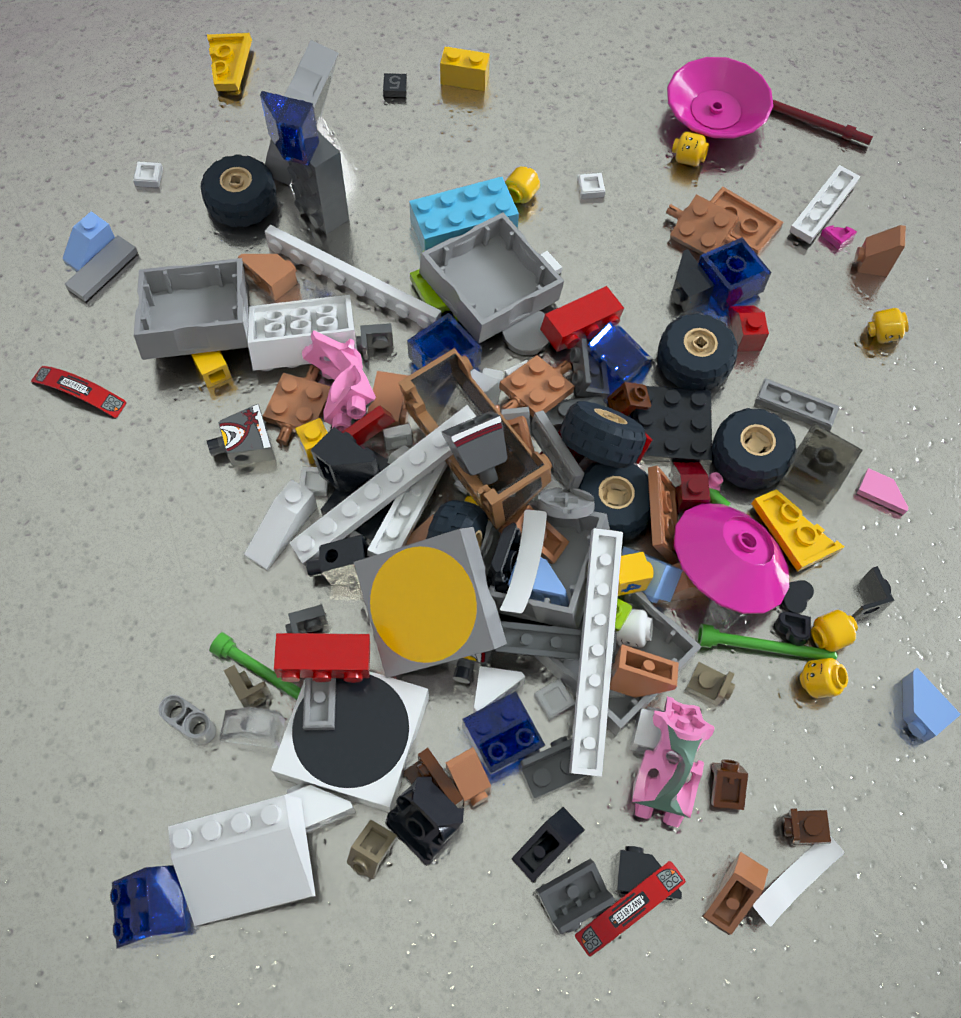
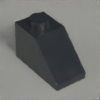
(691, 283)
(548, 843)
(633, 868)

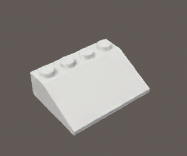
(284, 329)
(243, 859)

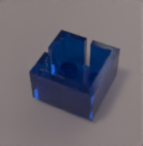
(441, 338)

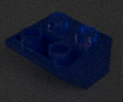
(291, 126)
(502, 733)
(147, 906)

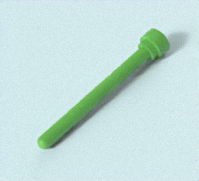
(711, 637)
(225, 647)

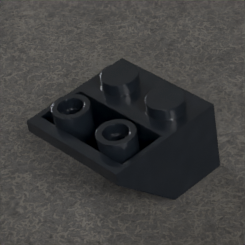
(344, 461)

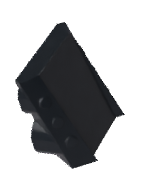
(504, 559)
(424, 819)

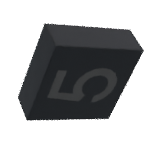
(394, 85)

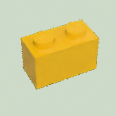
(464, 68)

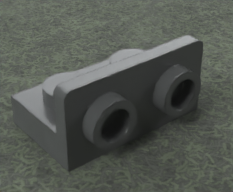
(549, 769)

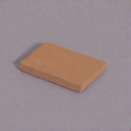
(753, 225)
(663, 513)

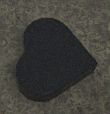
(797, 596)
(795, 627)

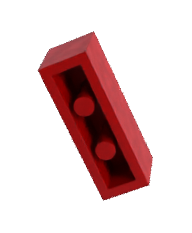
(581, 318)
(322, 656)

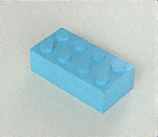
(459, 210)

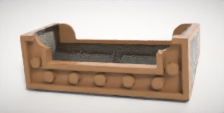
(443, 390)

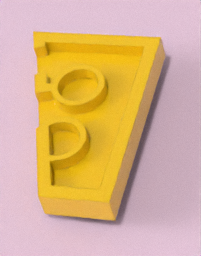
(229, 59)
(796, 535)

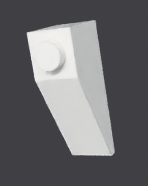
(281, 524)

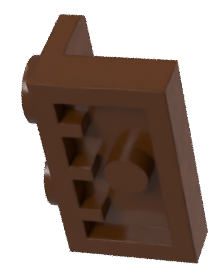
(429, 767)

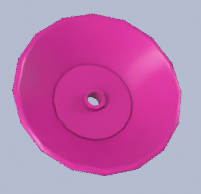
(719, 97)
(731, 558)

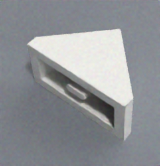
(495, 684)

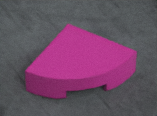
(838, 236)

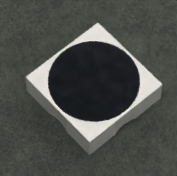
(369, 744)

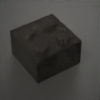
(821, 463)

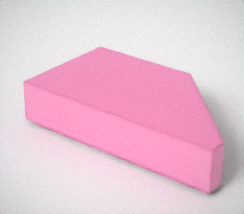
(882, 491)

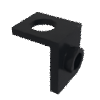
(880, 591)

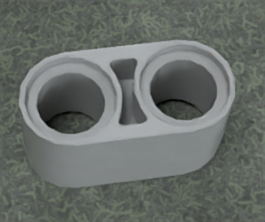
(187, 719)

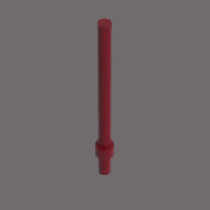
(848, 132)

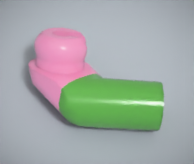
(715, 480)

